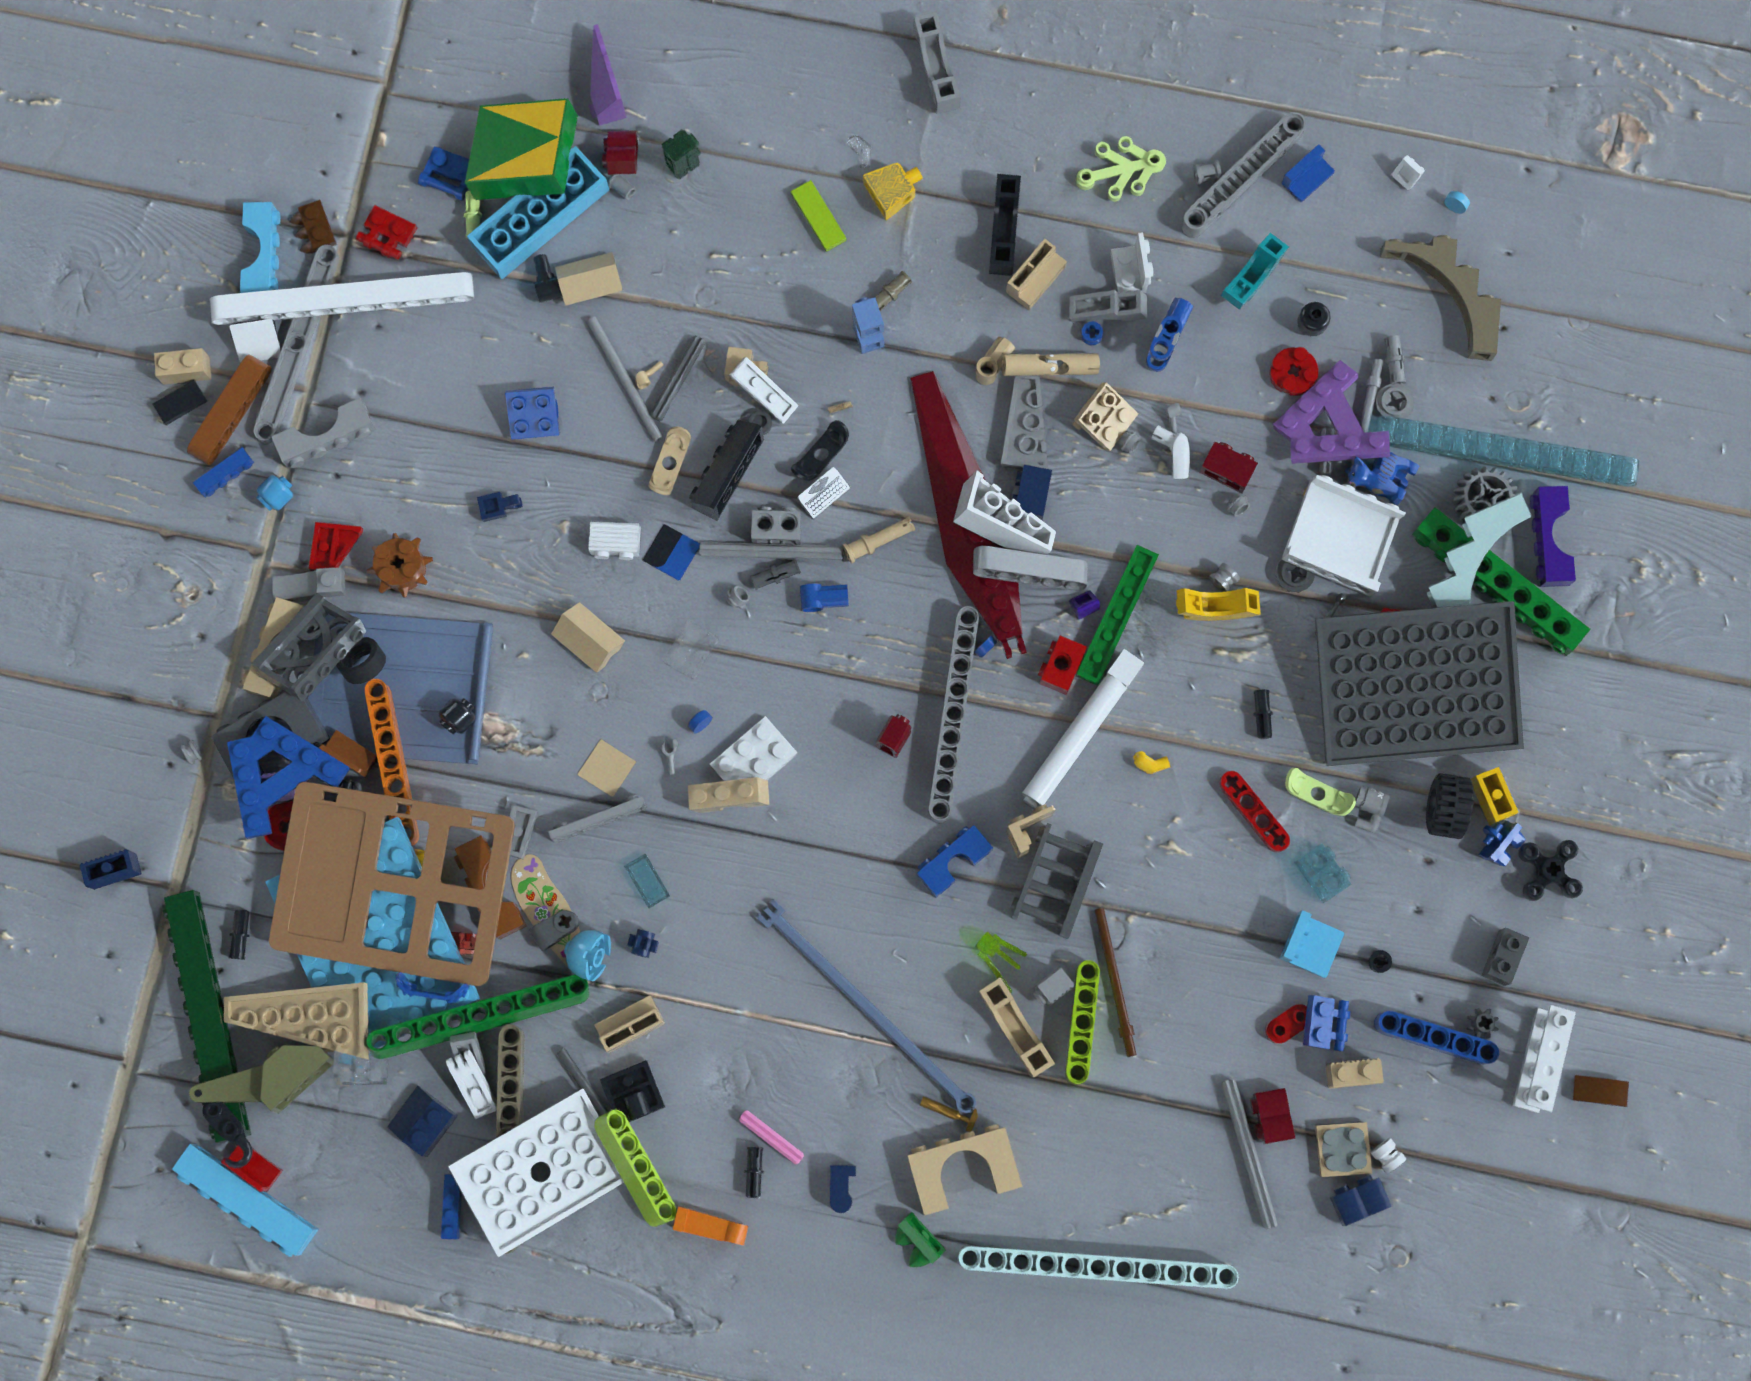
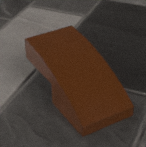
(1601, 1091)

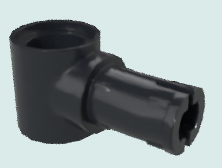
(546, 282)

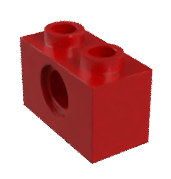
(1061, 679)

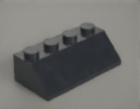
(727, 468)

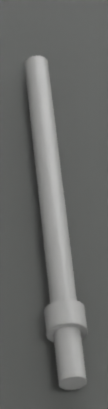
(1373, 384)

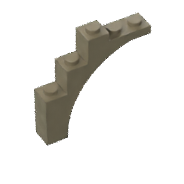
(1438, 259)

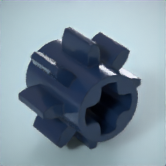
(643, 943)

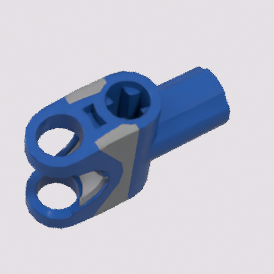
(1169, 333)

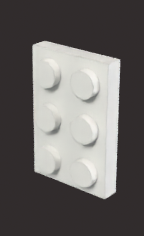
(755, 754)

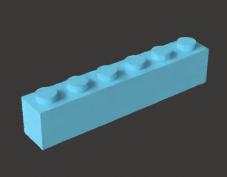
(236, 1195)

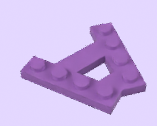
(1329, 397)

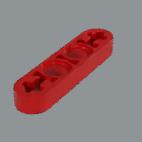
(1257, 809)

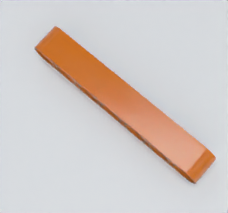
(393, 749)

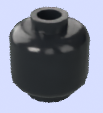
(1313, 319)
(457, 715)

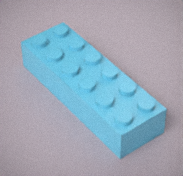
(532, 221)

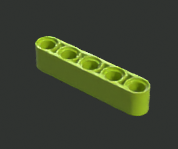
(1087, 1010)
(624, 1161)

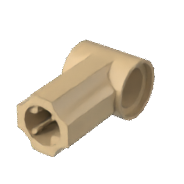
(993, 360)

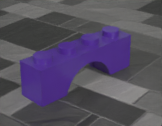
(1554, 565)

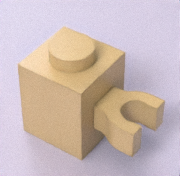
(735, 356)

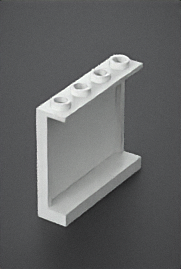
(1342, 534)

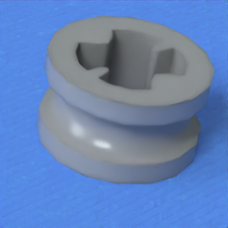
(191, 752)

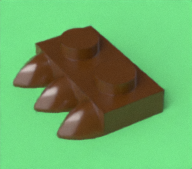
(315, 227)

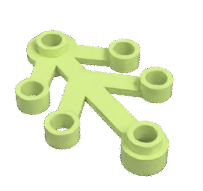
(1123, 167)

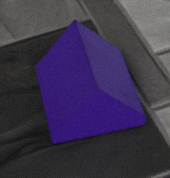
(1084, 604)

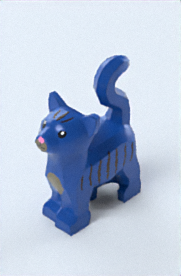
(1381, 476)

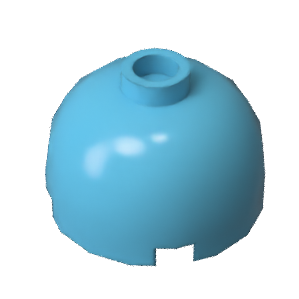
(586, 954)

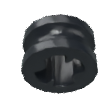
(1375, 955)

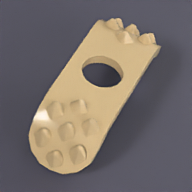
(674, 446)

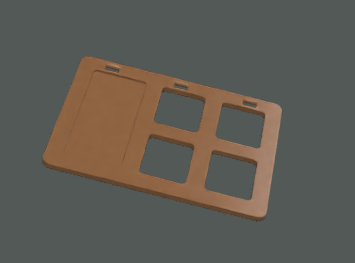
(333, 871)

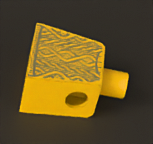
(891, 187)

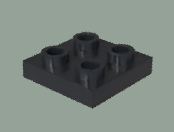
(633, 1091)

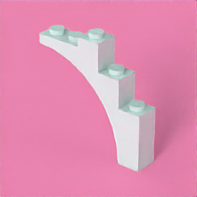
(1485, 528)

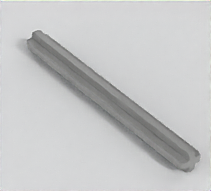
(780, 551)
(1249, 1154)

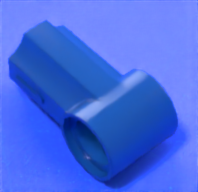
(816, 597)

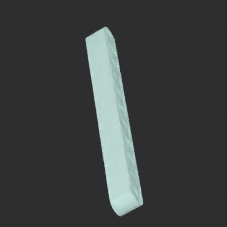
(1110, 1264)

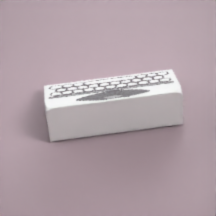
(823, 492)

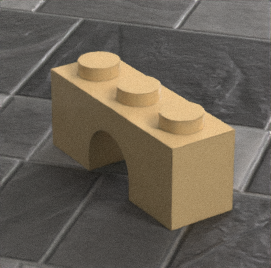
(731, 793)

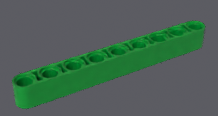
(466, 1013)

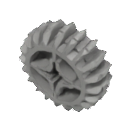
(1480, 479)

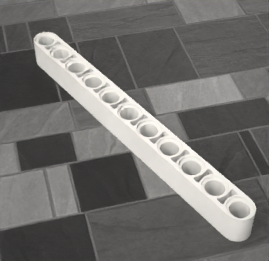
(342, 298)

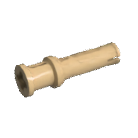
(868, 544)

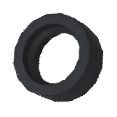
(366, 670)

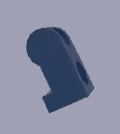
(839, 1187)

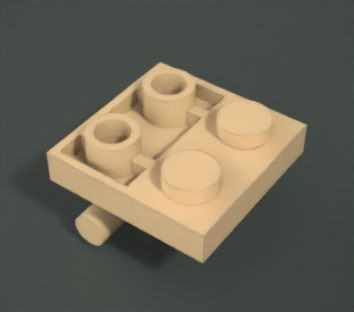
(1105, 416)

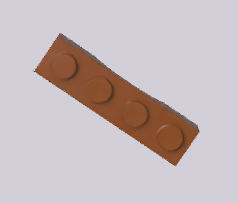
(475, 859)

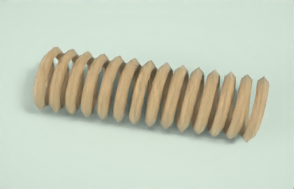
(841, 407)

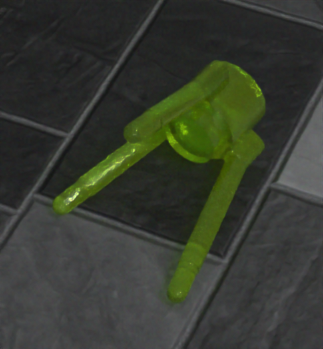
(990, 946)

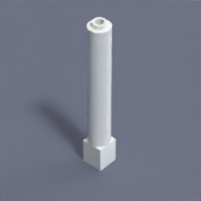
(1082, 729)

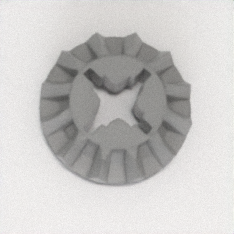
(1397, 392)

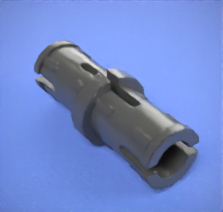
(775, 574)

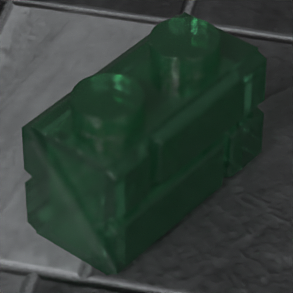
(681, 153)

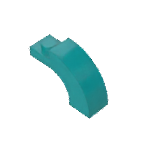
(1255, 271)

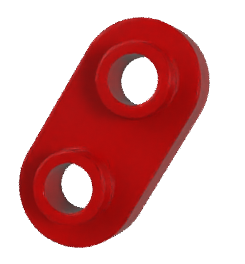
(1288, 1022)

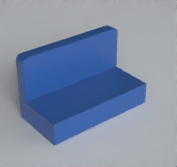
(1308, 174)

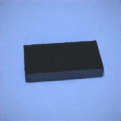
(180, 402)

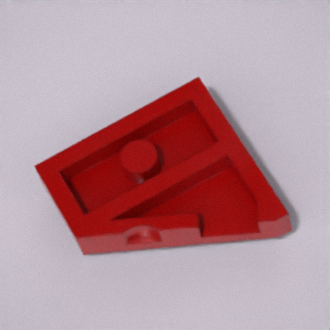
(332, 544)

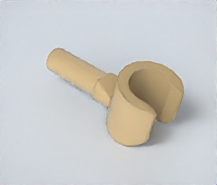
(642, 377)

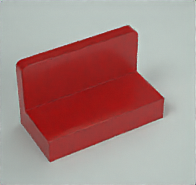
(258, 1172)

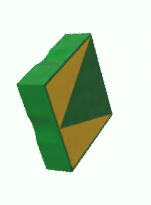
(521, 149)

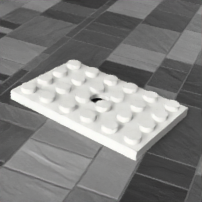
(499, 1179)

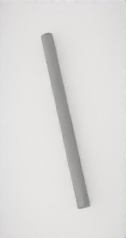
(624, 378)

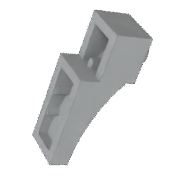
(1109, 306)
(305, 585)

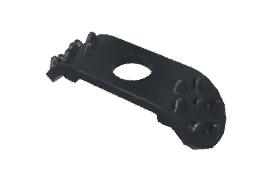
(833, 441)

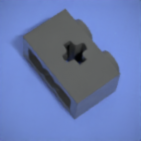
(1505, 956)

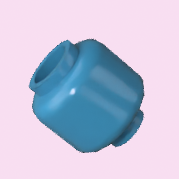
(275, 492)

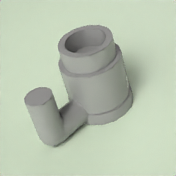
(1372, 802)

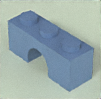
(868, 324)

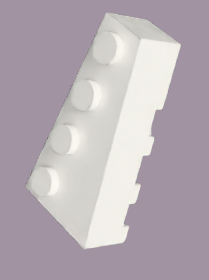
(1001, 520)

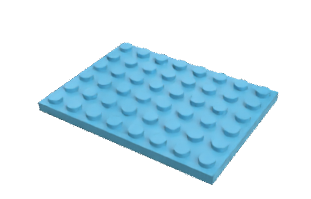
(390, 929)

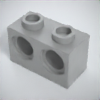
(775, 533)

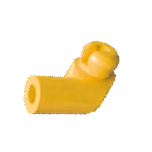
(1149, 765)

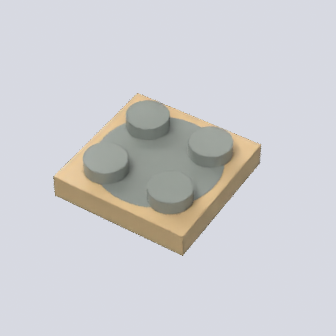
(1343, 1149)

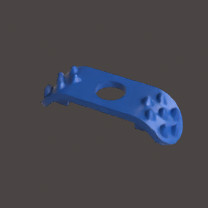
(411, 989)

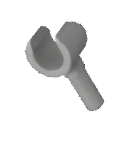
(1171, 412)
(670, 755)

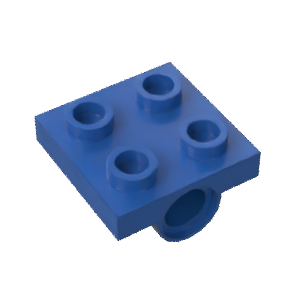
(532, 413)

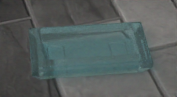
(647, 881)

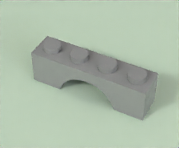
(934, 58)
(351, 423)

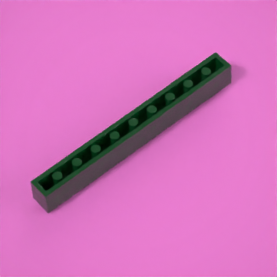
(202, 995)

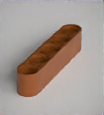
(229, 409)

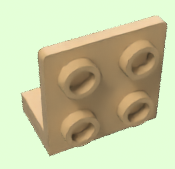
(1020, 839)

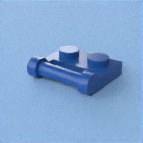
(449, 166)

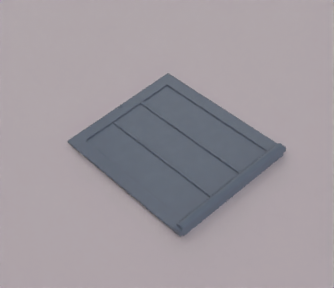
(424, 669)

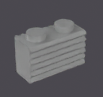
(1053, 987)

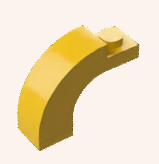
(1218, 605)

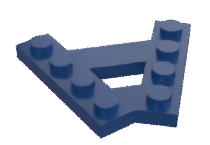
(256, 796)

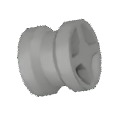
(1224, 577)

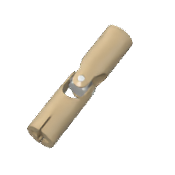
(1047, 364)

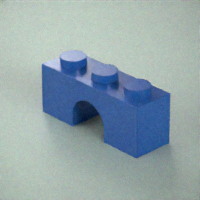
(970, 845)

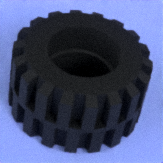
(1449, 806)

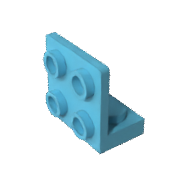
(1311, 945)

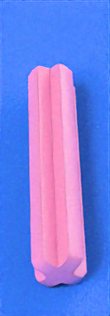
(771, 1137)

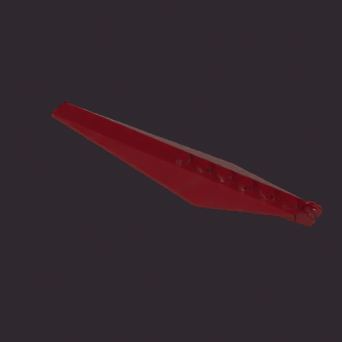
(949, 467)

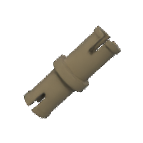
(890, 291)

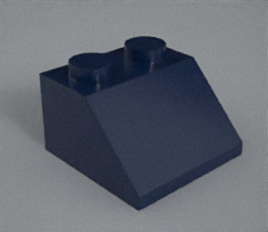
(422, 1121)

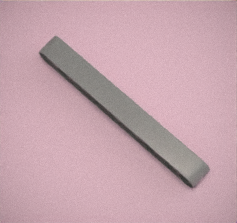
(953, 702)

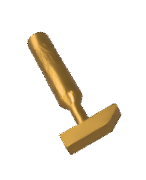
(950, 1112)

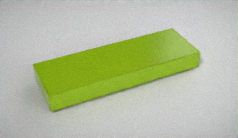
(818, 216)

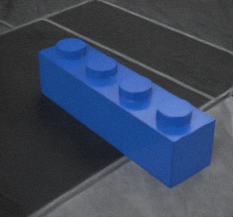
(223, 472)
(451, 1209)

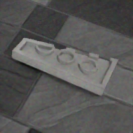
(1025, 426)

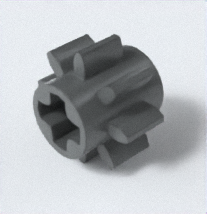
(1490, 1026)

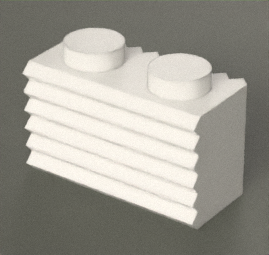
(614, 540)

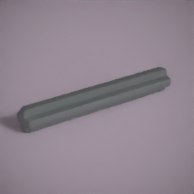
(677, 378)

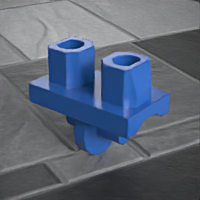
(1499, 839)

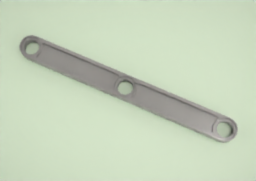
(291, 360)

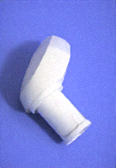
(1179, 449)

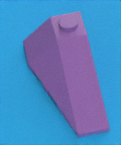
(604, 90)

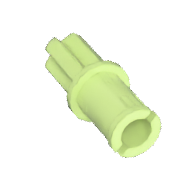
(472, 213)

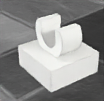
(1408, 172)

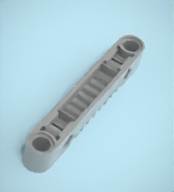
(1243, 174)

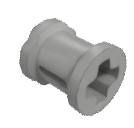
(1207, 172)

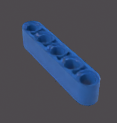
(1448, 1042)

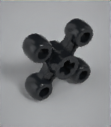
(1556, 862)

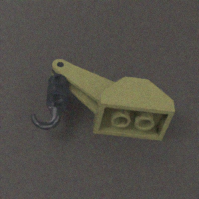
(274, 1083)

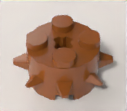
(410, 573)

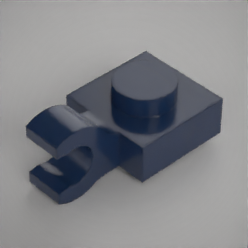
(494, 505)

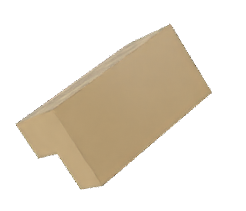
(1036, 275)
(588, 278)
(587, 636)
(629, 1024)

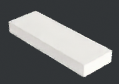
(763, 390)

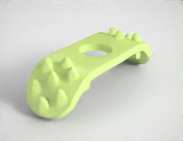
(1334, 801)

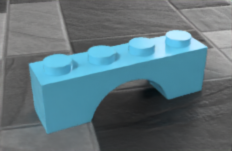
(261, 221)

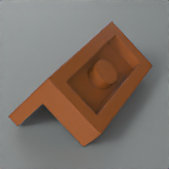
(350, 753)

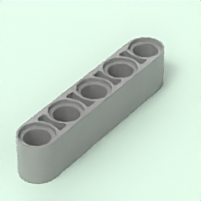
(1030, 568)

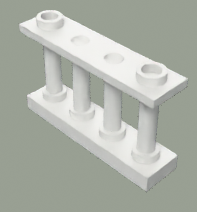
(1544, 1059)

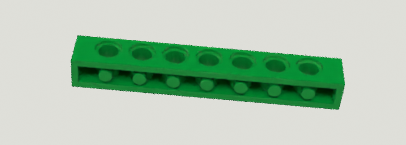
(1514, 583)

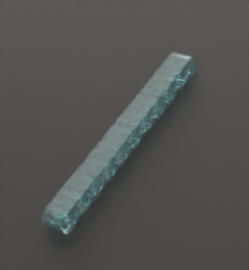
(1510, 451)

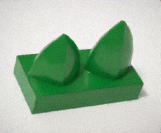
(927, 1246)

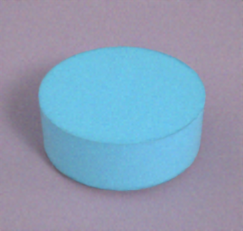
(1457, 202)

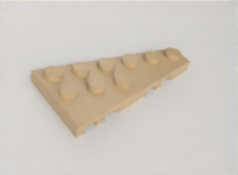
(316, 1016)

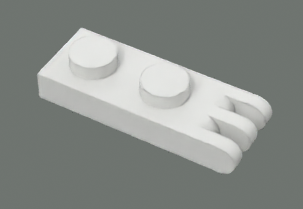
(472, 1084)

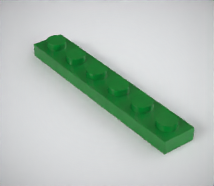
(1117, 615)

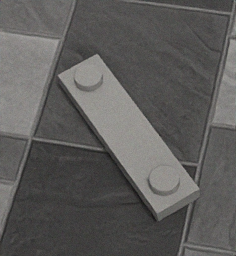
(565, 831)

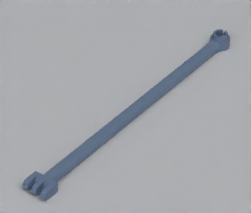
(775, 918)

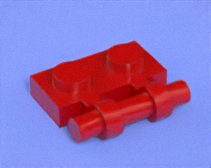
(389, 226)

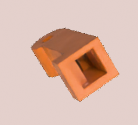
(709, 1226)

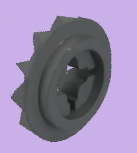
(1299, 584)

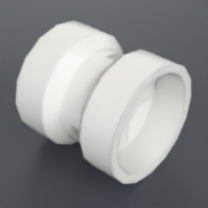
(1388, 1155)

